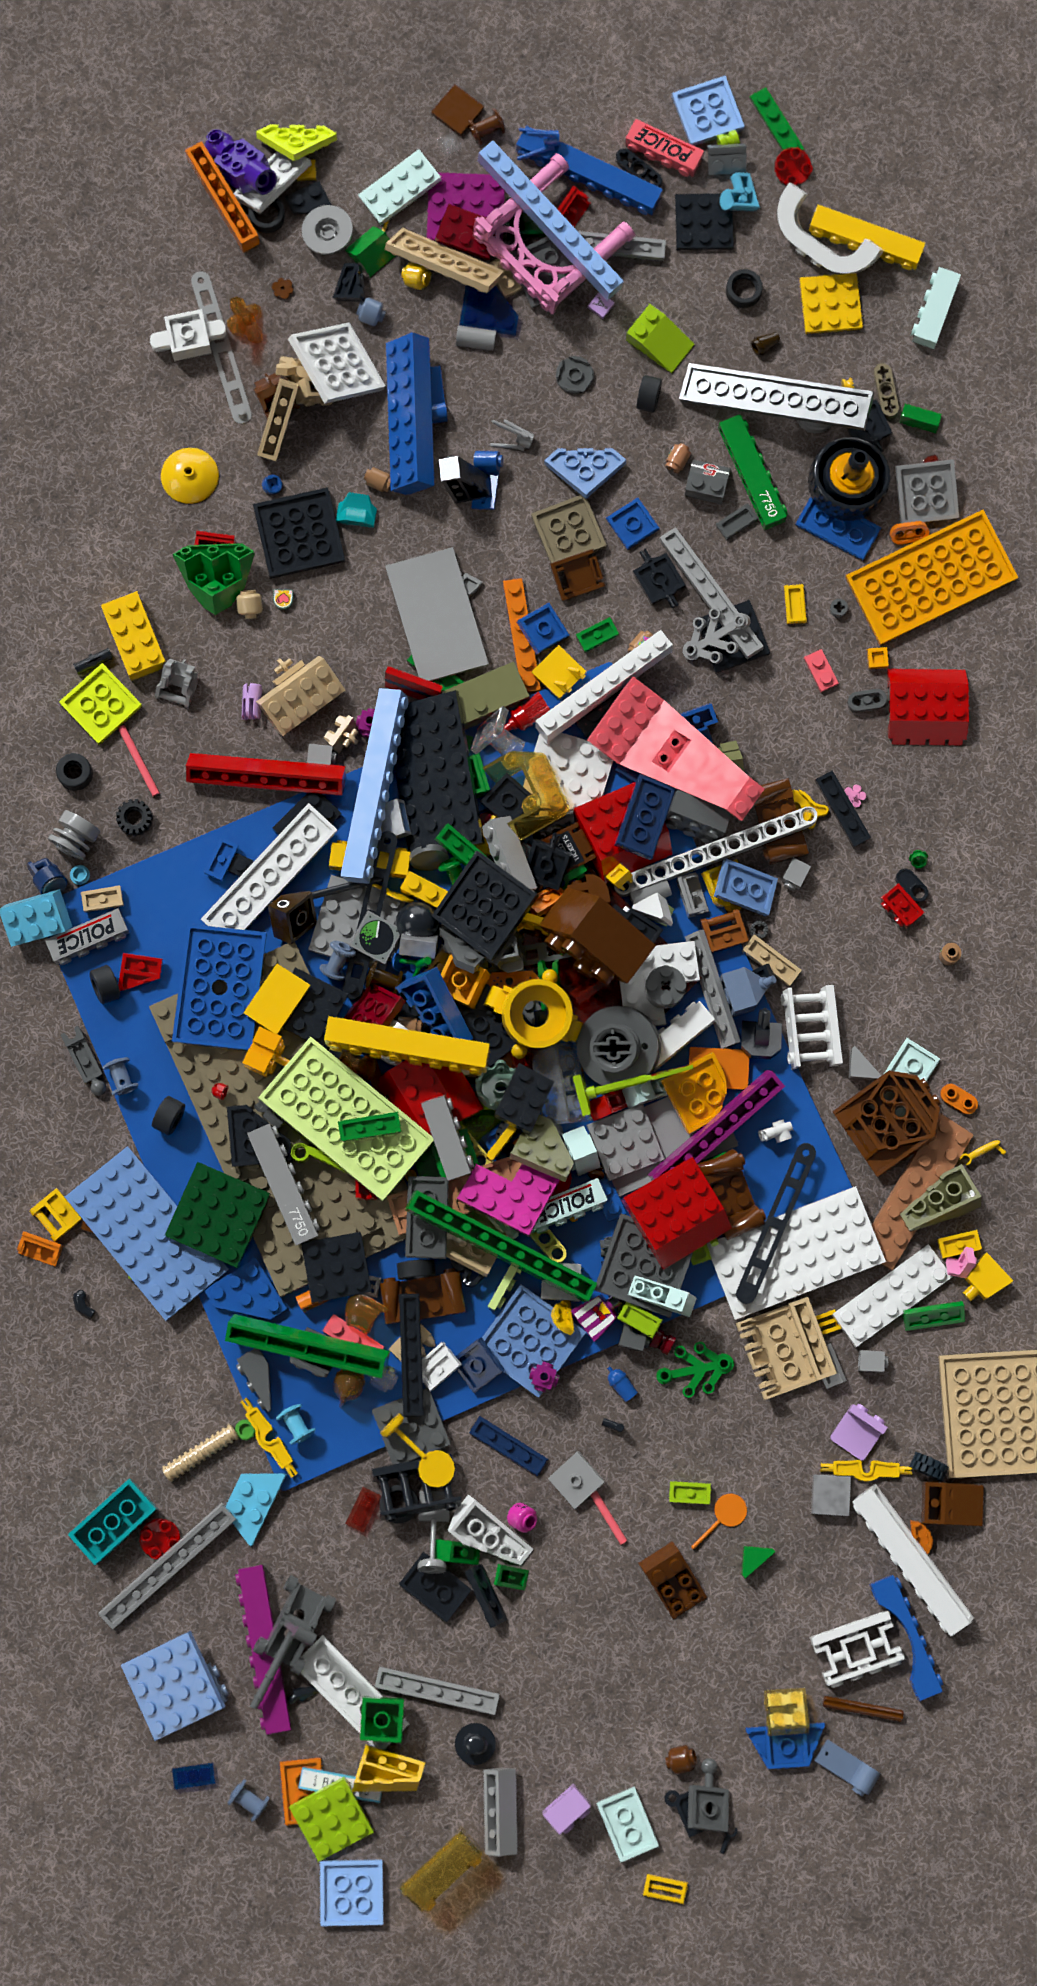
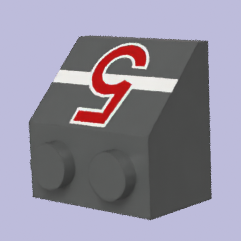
(707, 482)

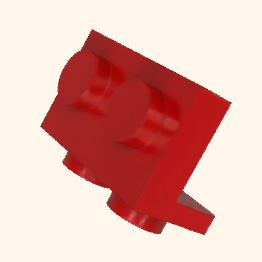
(902, 906)

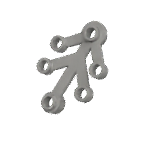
(712, 637)

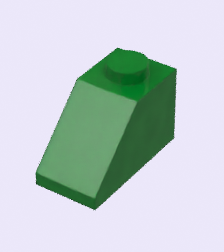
(456, 1552)

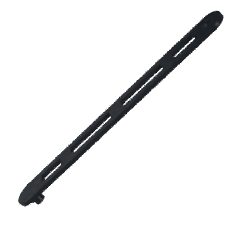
(355, 986)
(747, 1291)

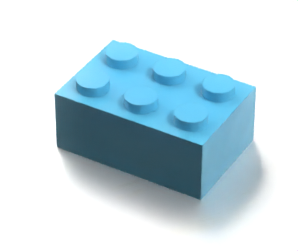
(35, 918)

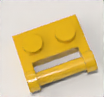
(61, 1210)

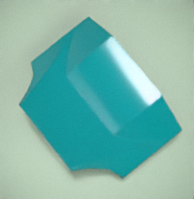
(356, 510)

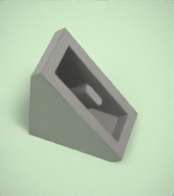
(860, 1067)

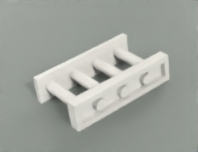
(827, 1016)

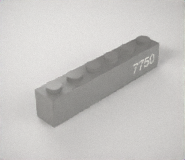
(282, 1183)

